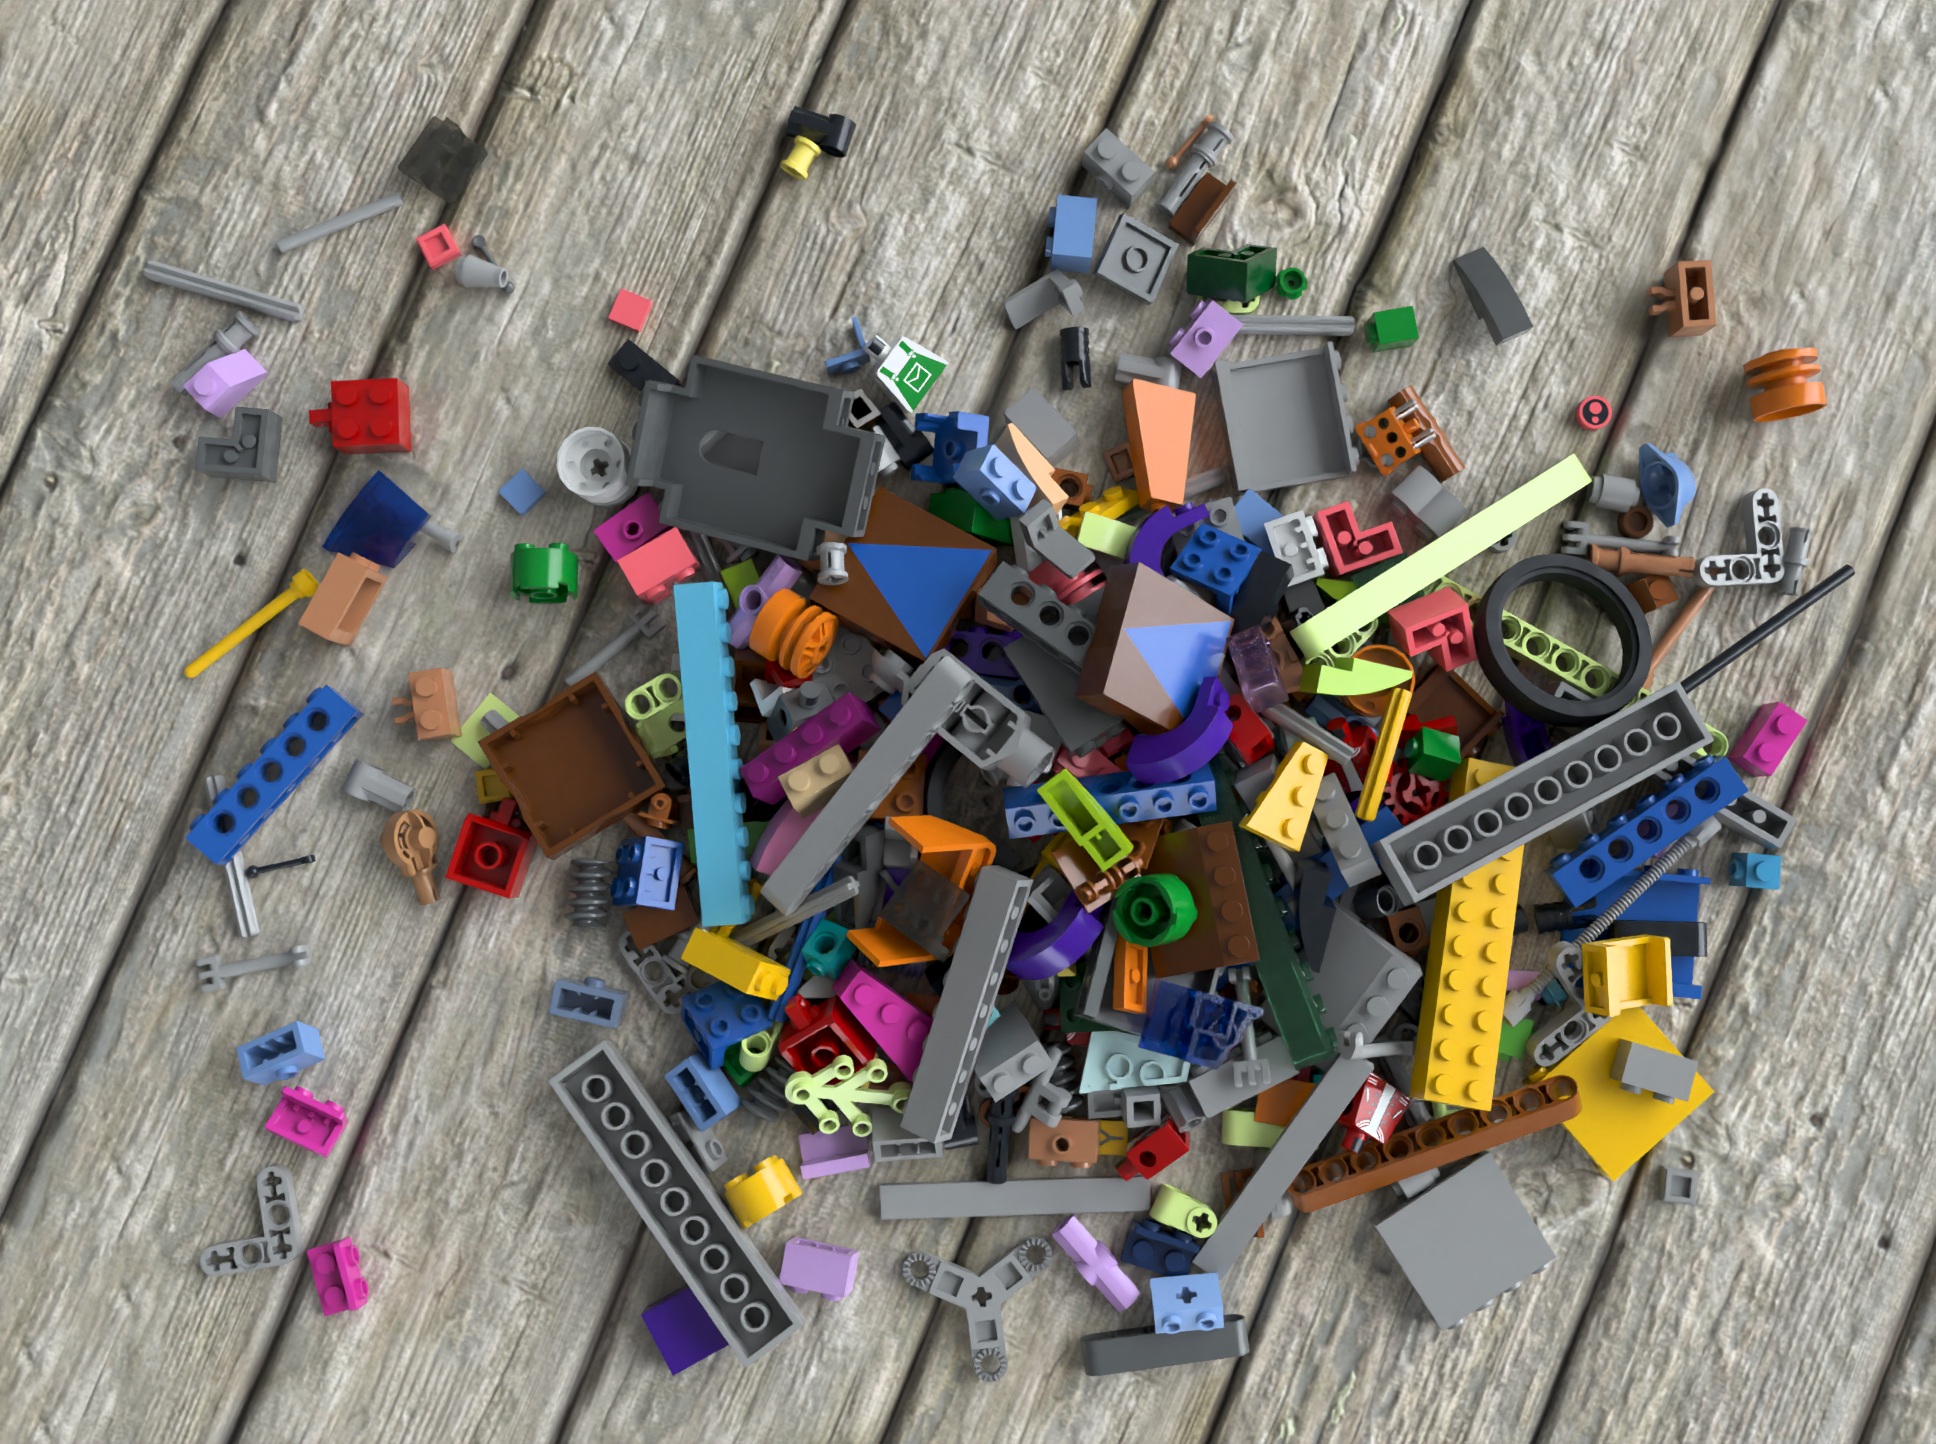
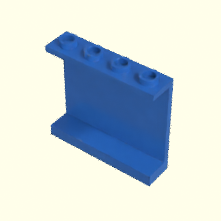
(1667, 899)

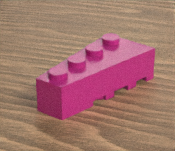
(886, 1014)

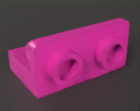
(338, 1276)

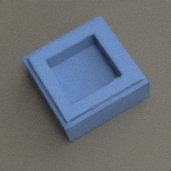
(522, 492)

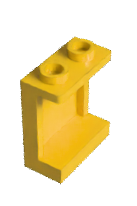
(1626, 973)

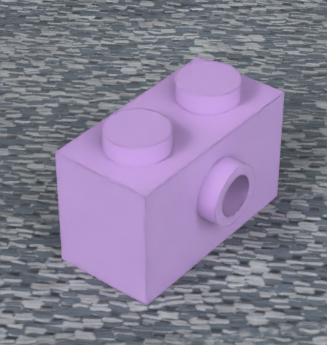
(1203, 336)
(819, 1268)

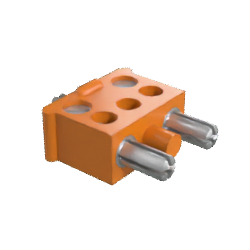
(1379, 440)

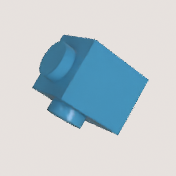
(1755, 870)

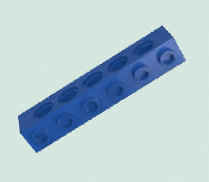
(1722, 788)
(1118, 795)
(206, 829)

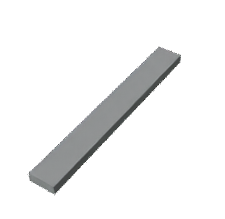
(1282, 1164)
(1014, 1197)

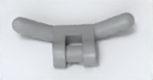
(1040, 1088)

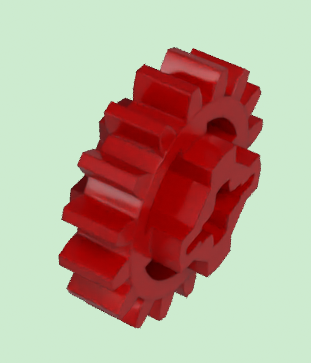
(1419, 804)

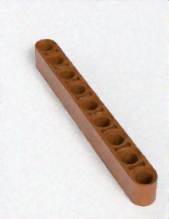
(1450, 1148)

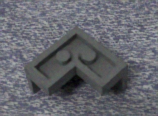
(250, 452)

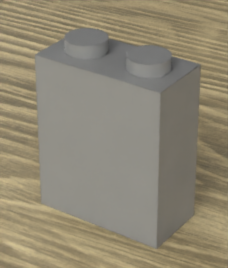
(1010, 1053)

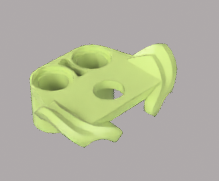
(655, 725)

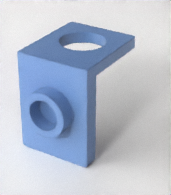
(851, 361)

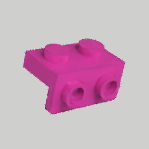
(307, 1121)

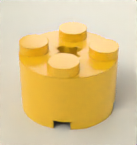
(763, 1192)

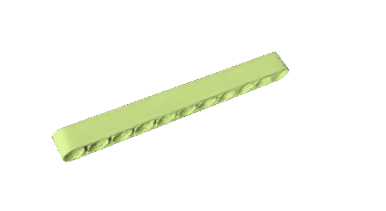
(1439, 557)
(1577, 663)

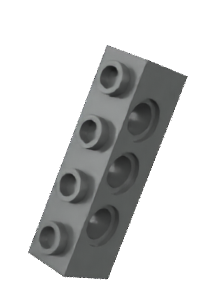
(1025, 619)

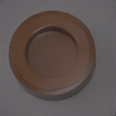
(1635, 522)

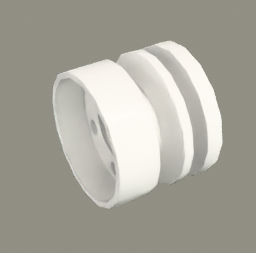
(581, 466)

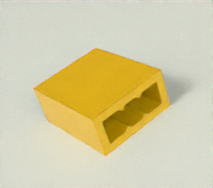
(736, 964)

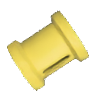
(800, 157)

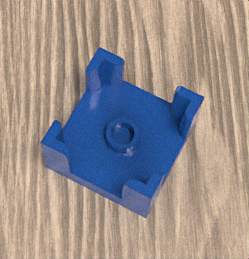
(953, 438)

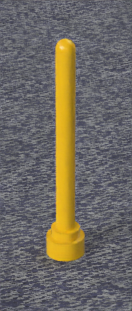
(302, 585)

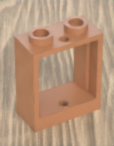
(343, 598)

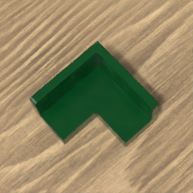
(1231, 274)

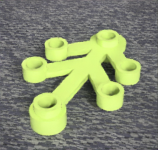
(845, 1093)

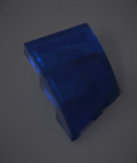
(378, 523)
(1194, 1024)

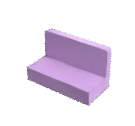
(833, 1152)

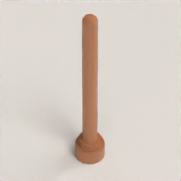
(1678, 628)

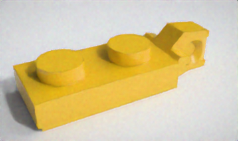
(1110, 505)

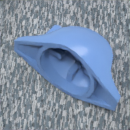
(1665, 483)

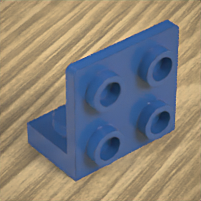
(1216, 563)
(647, 872)
(720, 1018)

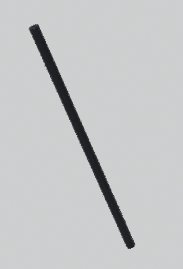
(1767, 628)

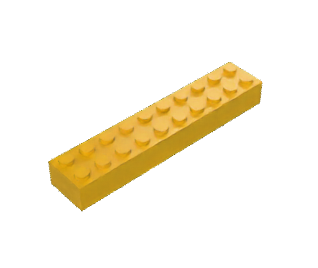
(1467, 972)

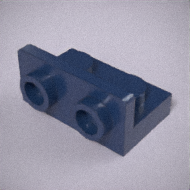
(1159, 1249)

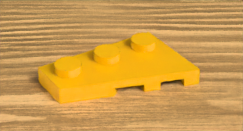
(1288, 802)

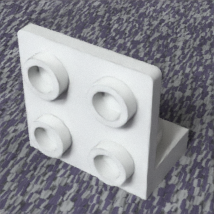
(1293, 542)

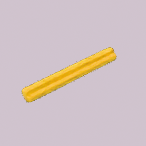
(1383, 754)

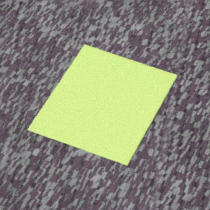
(473, 731)

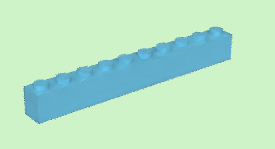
(713, 753)

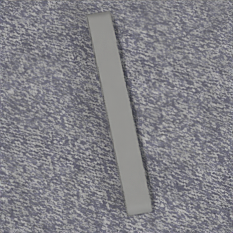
(868, 785)

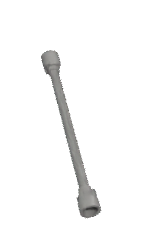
(1518, 1003)

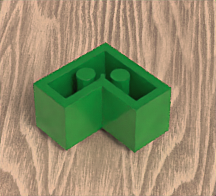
(968, 515)

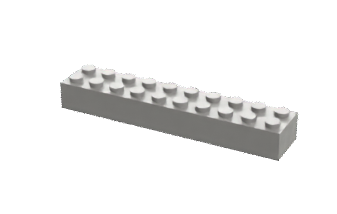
(1541, 793)
(678, 1202)

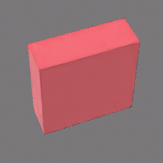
(438, 246)
(630, 310)

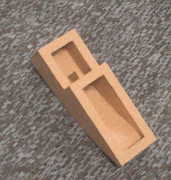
(1033, 466)

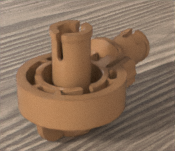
(414, 850)

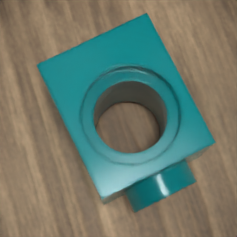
(824, 938)

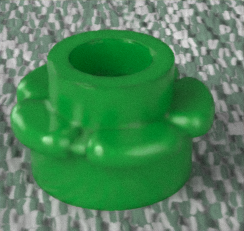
(1294, 275)

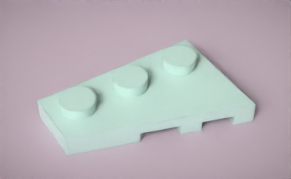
(1117, 1063)

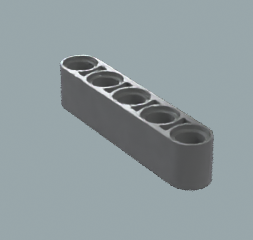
(1144, 1349)

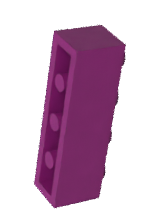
(842, 723)

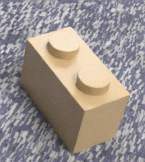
(816, 780)

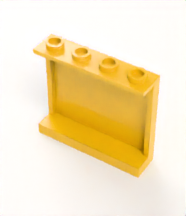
(1613, 1122)

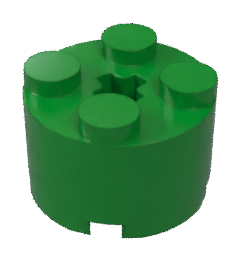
(543, 573)
(1154, 909)

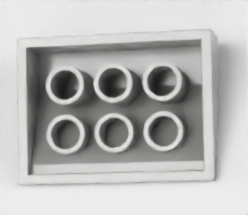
(1358, 981)

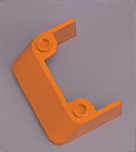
(949, 851)

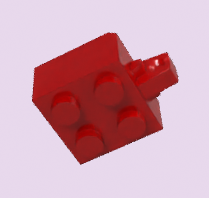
(367, 416)
(493, 851)
(822, 1034)

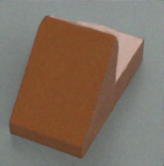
(1652, 592)

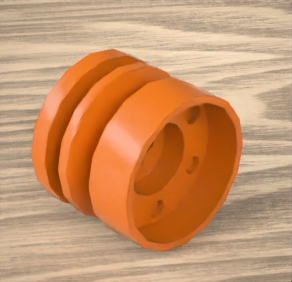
(1784, 384)
(793, 633)
(1375, 703)

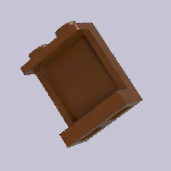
(1447, 694)

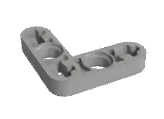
(1752, 561)
(669, 980)
(1586, 1022)
(269, 1241)

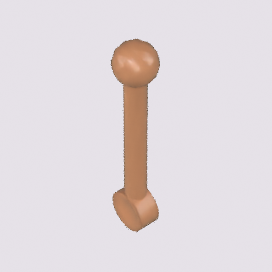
(1172, 162)

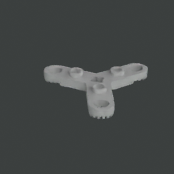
(959, 1284)

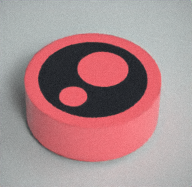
(1593, 413)

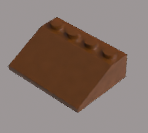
(1211, 869)

